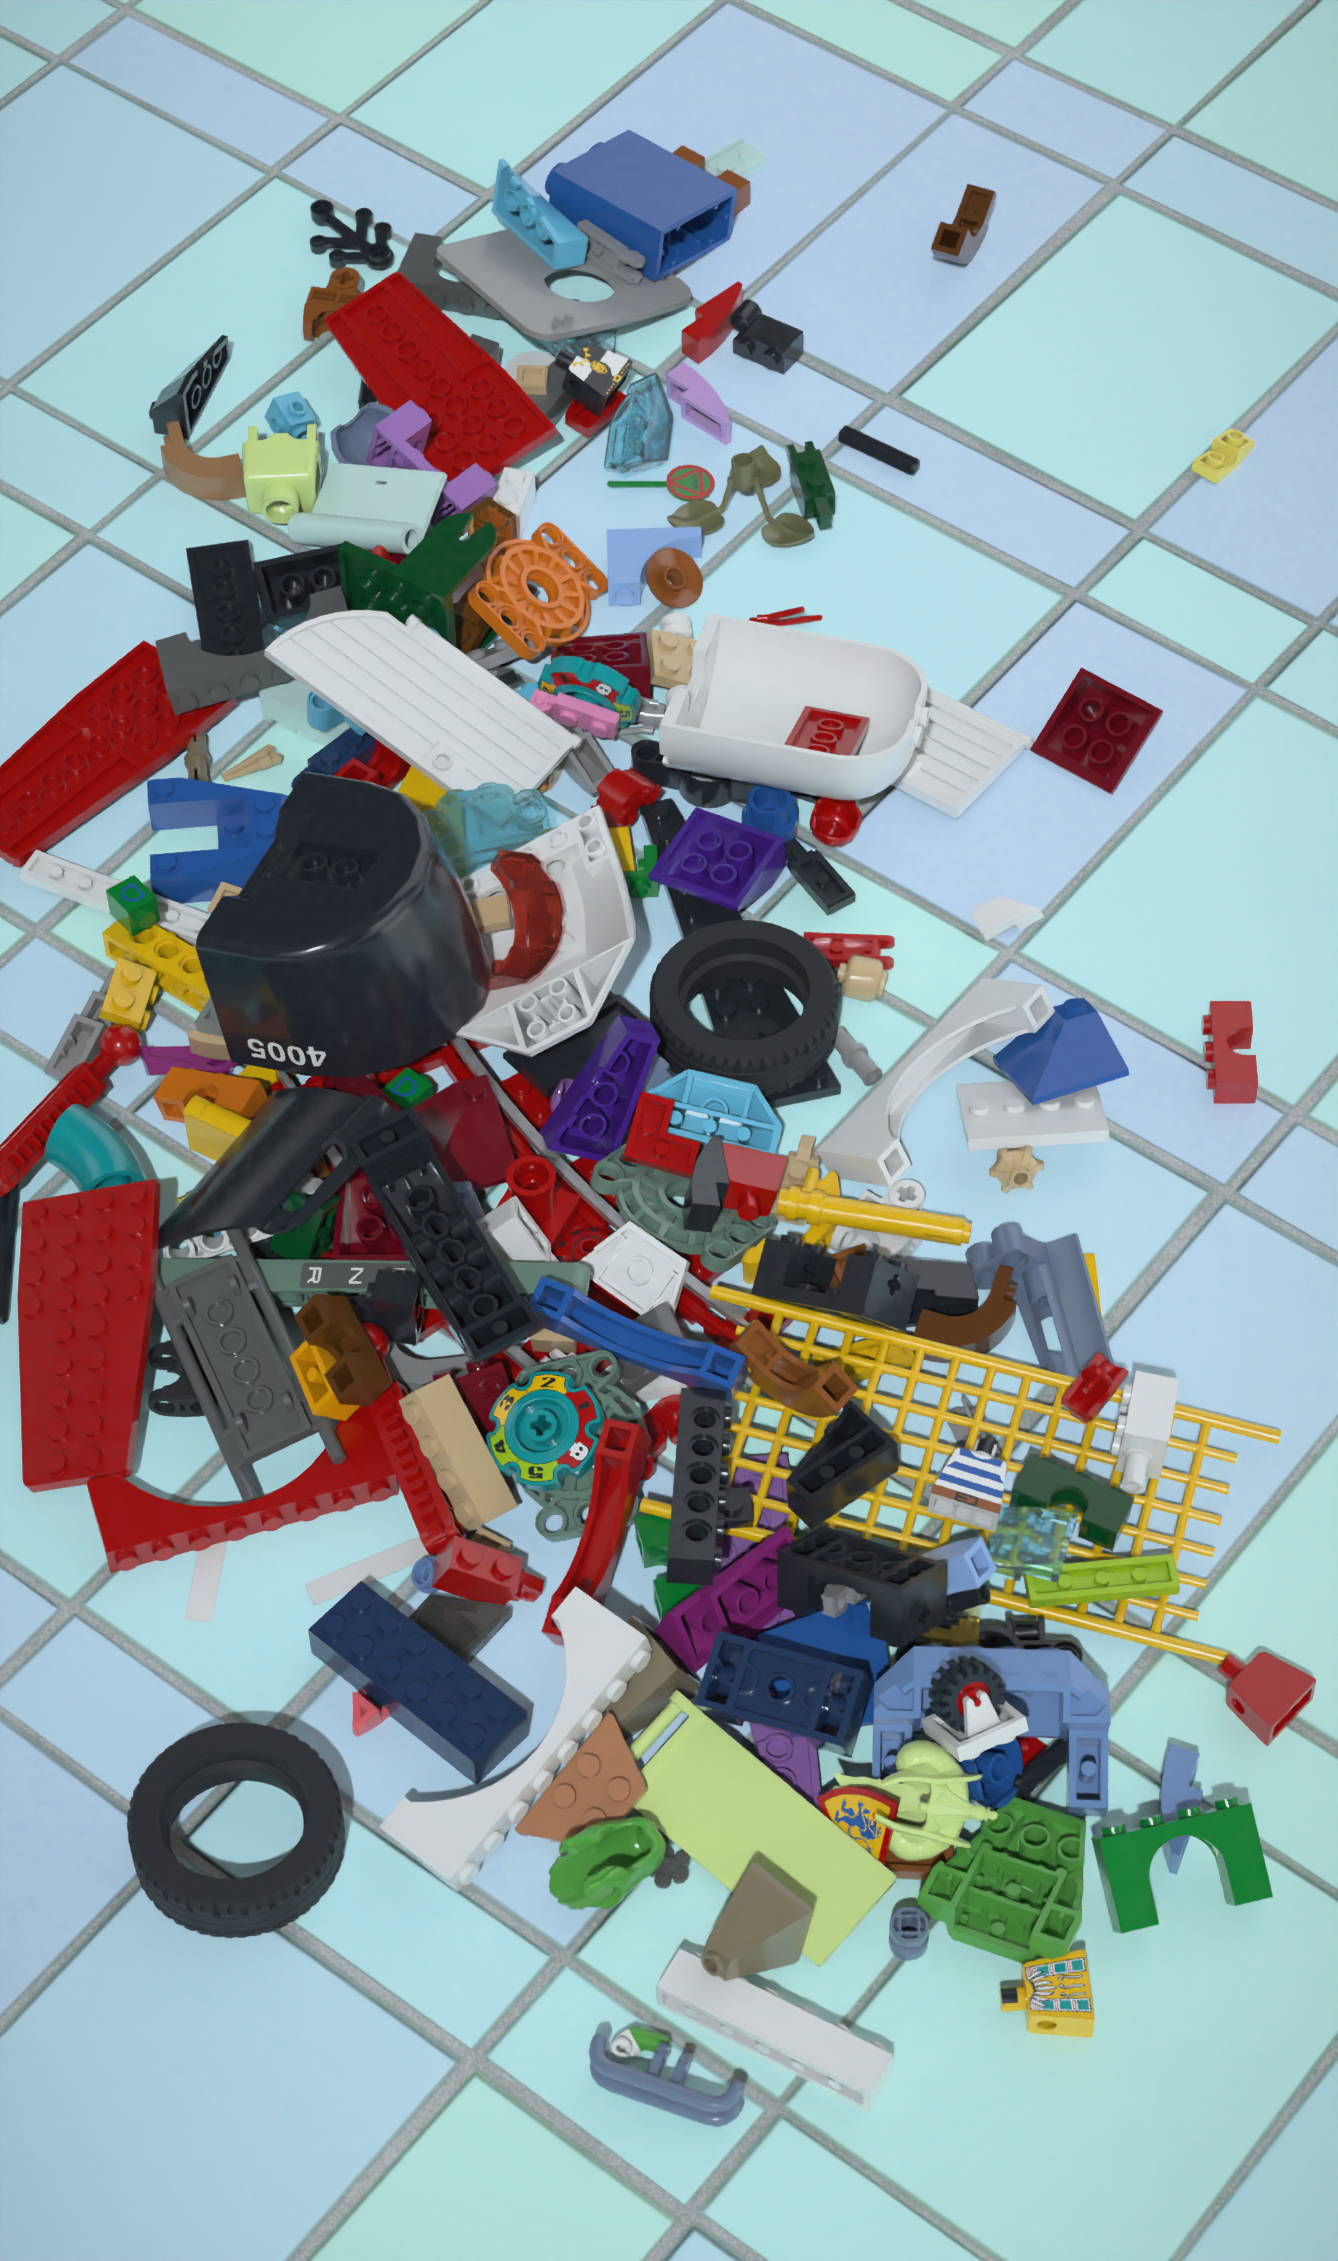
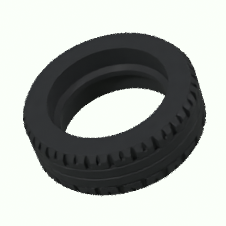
(746, 951)
(223, 1756)

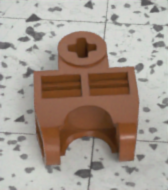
(324, 301)

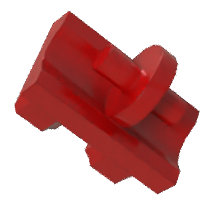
(1093, 1388)

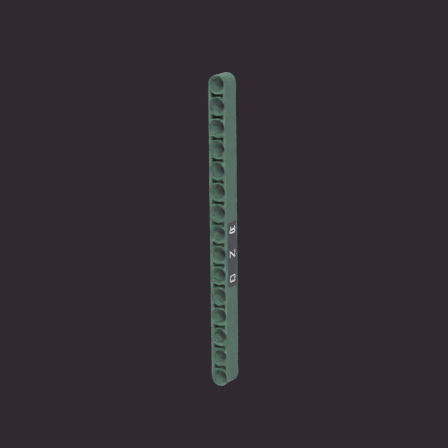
(297, 1281)

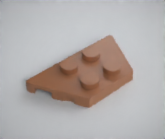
(592, 1788)

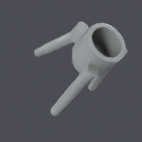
(649, 715)

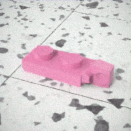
(575, 712)

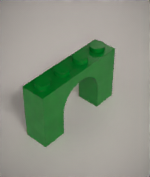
(1127, 1854)

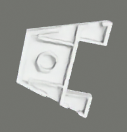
(637, 1269)

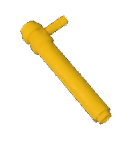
(818, 1208)

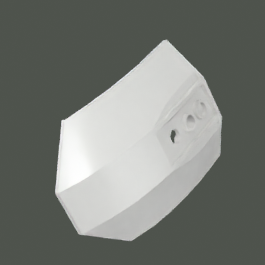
(591, 950)

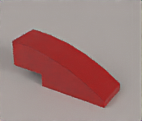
(711, 324)

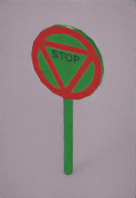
(683, 482)

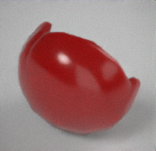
(835, 821)

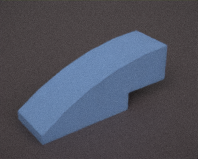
(1177, 1793)

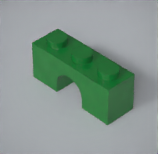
(653, 1542)

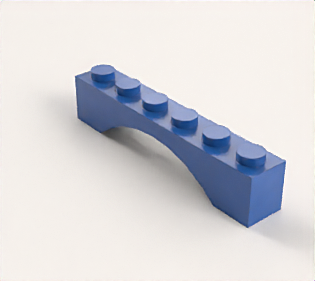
(677, 1358)

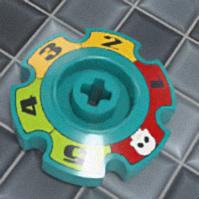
(592, 684)
(530, 1410)

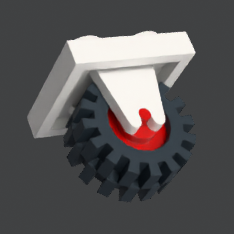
(970, 1710)

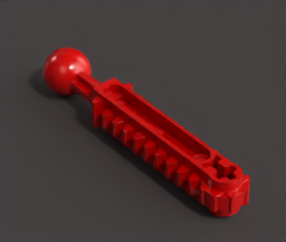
(82, 1085)
(417, 1479)

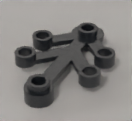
(374, 255)

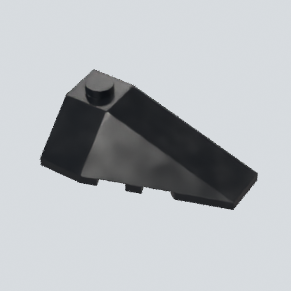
(191, 390)

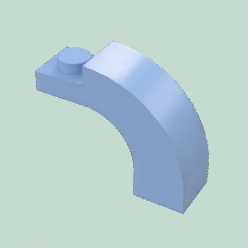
(967, 1564)

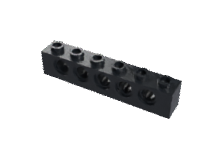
(696, 1487)

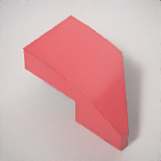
(366, 1713)

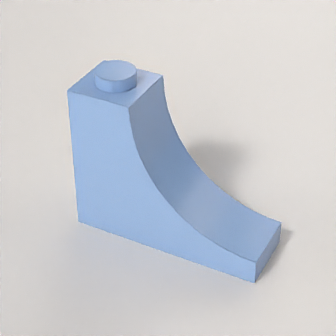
(630, 551)

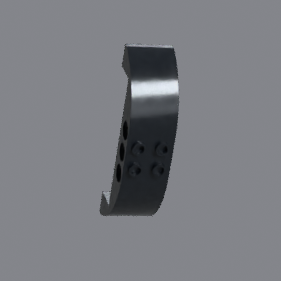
(442, 1238)

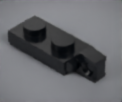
(818, 878)

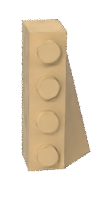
(457, 1453)

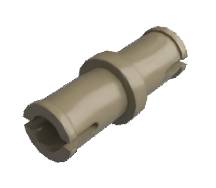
(197, 758)

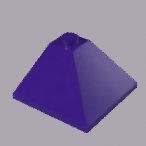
(720, 860)

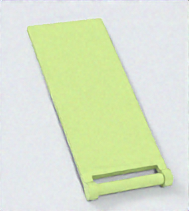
(738, 1812)

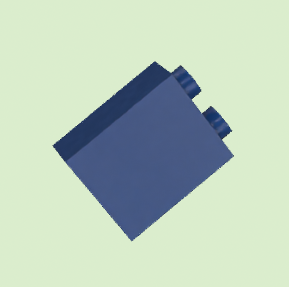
(645, 201)

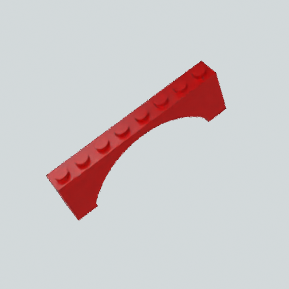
(148, 1528)

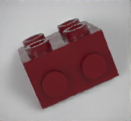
(479, 1389)

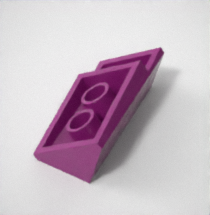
(736, 1603)

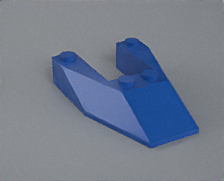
(245, 830)

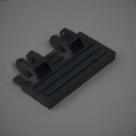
(570, 1055)

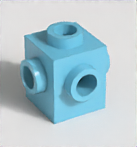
(290, 415)

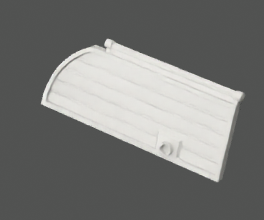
(424, 699)
(958, 755)

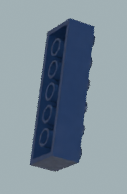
(419, 1682)

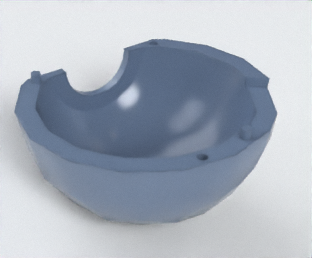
(352, 440)

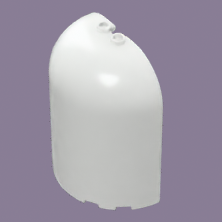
(754, 685)

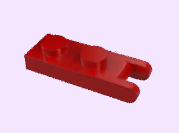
(841, 946)

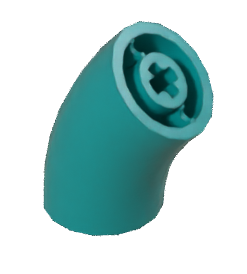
(91, 1151)

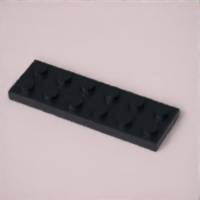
(226, 598)

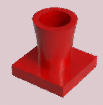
(549, 1206)

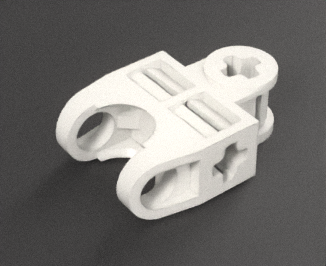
(902, 1194)

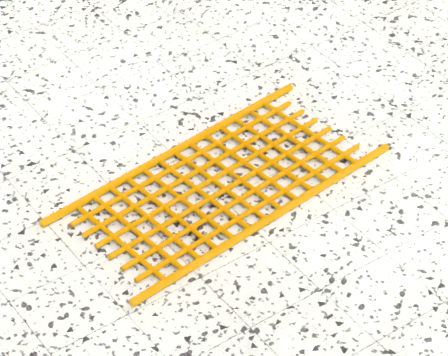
(992, 1365)

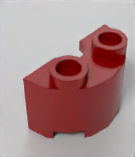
(623, 794)

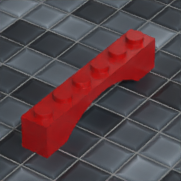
(616, 1478)

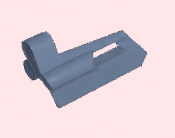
(1050, 1283)

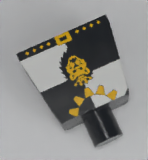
(593, 376)

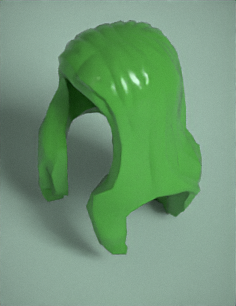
(606, 1862)

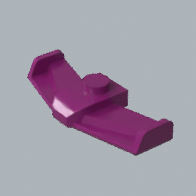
(160, 1060)

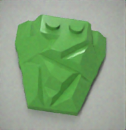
(1015, 1884)

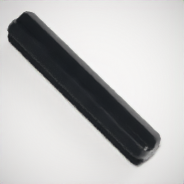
(879, 450)

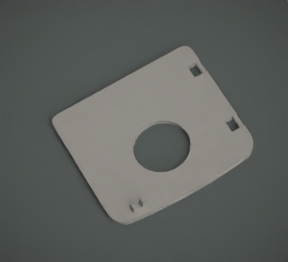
(513, 283)

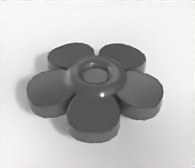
(672, 1868)

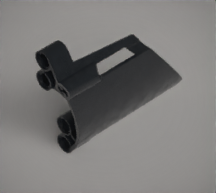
(272, 1159)

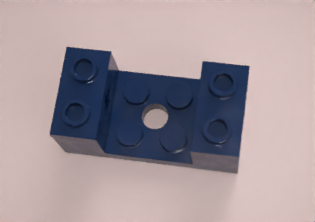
(823, 1701)

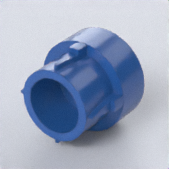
(771, 811)

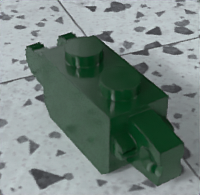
(811, 484)

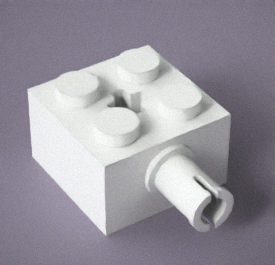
(1144, 1428)

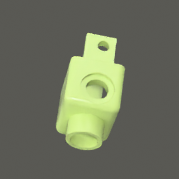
(281, 474)

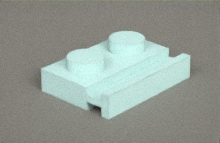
(738, 158)

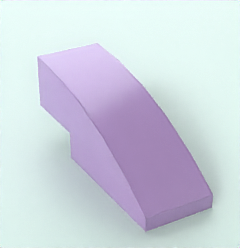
(698, 402)

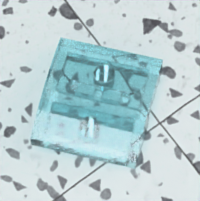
(1032, 1542)

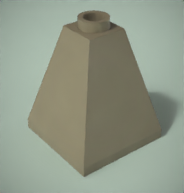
(758, 1929)

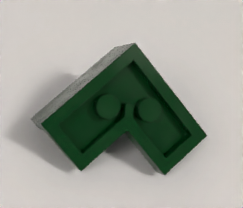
(313, 1237)

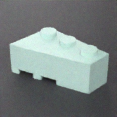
(289, 706)

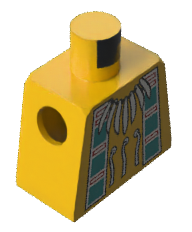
(1054, 1996)

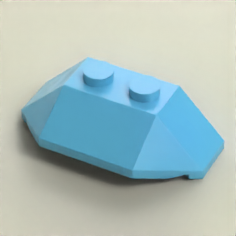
(720, 1107)

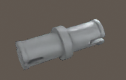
(856, 1057)

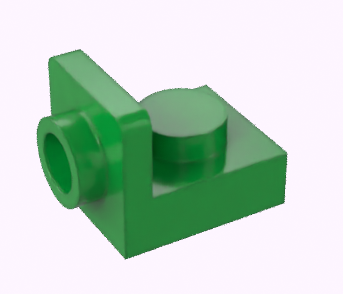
(637, 881)

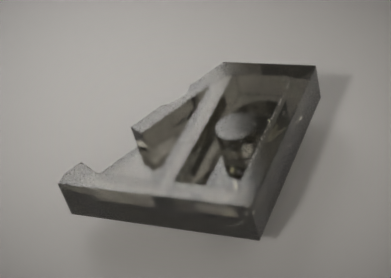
(461, 1623)

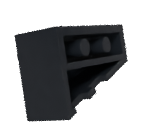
(841, 1467)

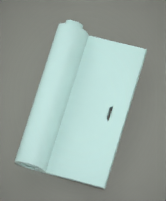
(370, 508)

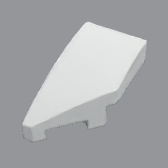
(1003, 913)

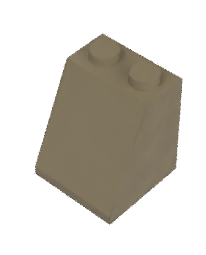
(649, 1690)

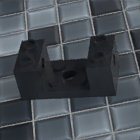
(869, 1290)
(903, 1587)

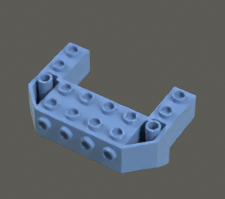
(1043, 1684)

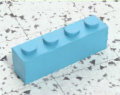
(536, 220)

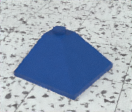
(1063, 1055)
(836, 1640)

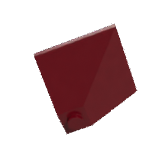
(621, 652)
(1096, 731)
(468, 1132)
(361, 1226)

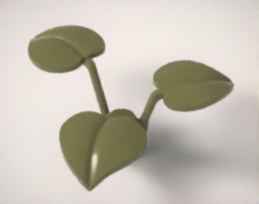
(746, 473)

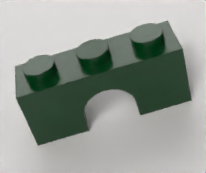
(1102, 1507)

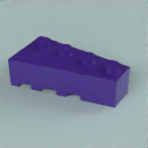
(605, 1092)

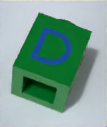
(133, 905)
(409, 1089)

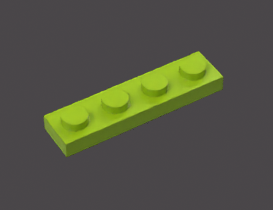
(1106, 1581)

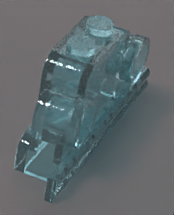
(487, 819)

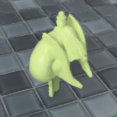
(930, 1800)

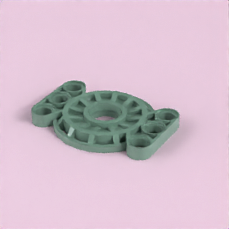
(647, 1195)
(576, 1493)

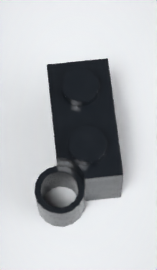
(765, 338)

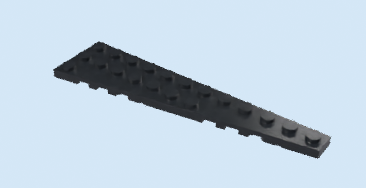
(735, 1005)

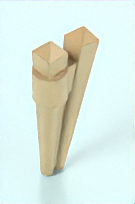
(260, 760)

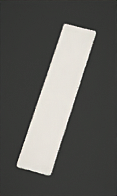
(366, 1570)
(205, 1583)

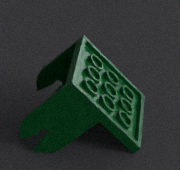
(423, 579)

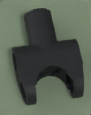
(179, 1393)

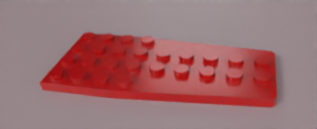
(420, 355)
(93, 753)
(84, 1330)

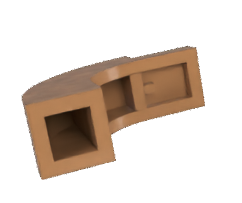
(198, 475)

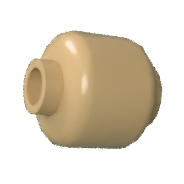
(862, 978)

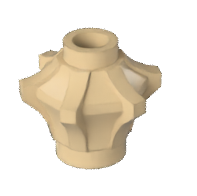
(1015, 1168)

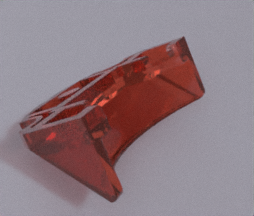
(536, 918)

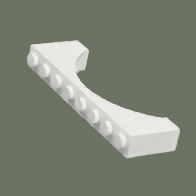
(868, 1141)
(460, 1832)

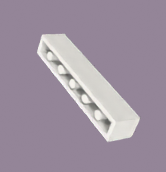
(776, 2030)

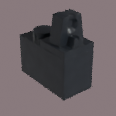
(393, 1304)

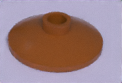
(681, 571)

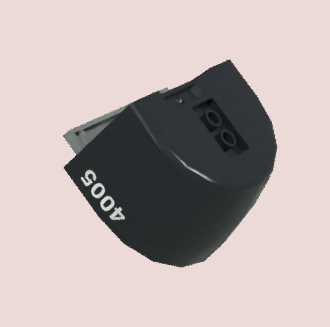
(343, 940)

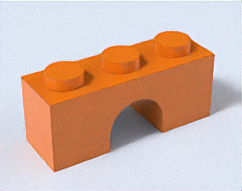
(233, 1093)

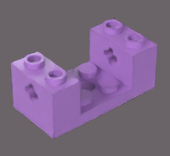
(400, 444)

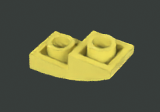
(1224, 456)

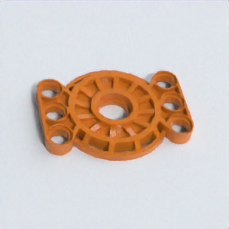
(545, 565)

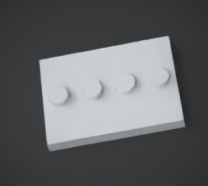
(1002, 1117)

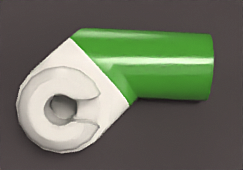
(636, 2041)

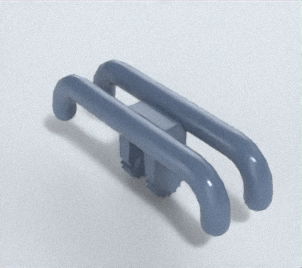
(662, 2093)

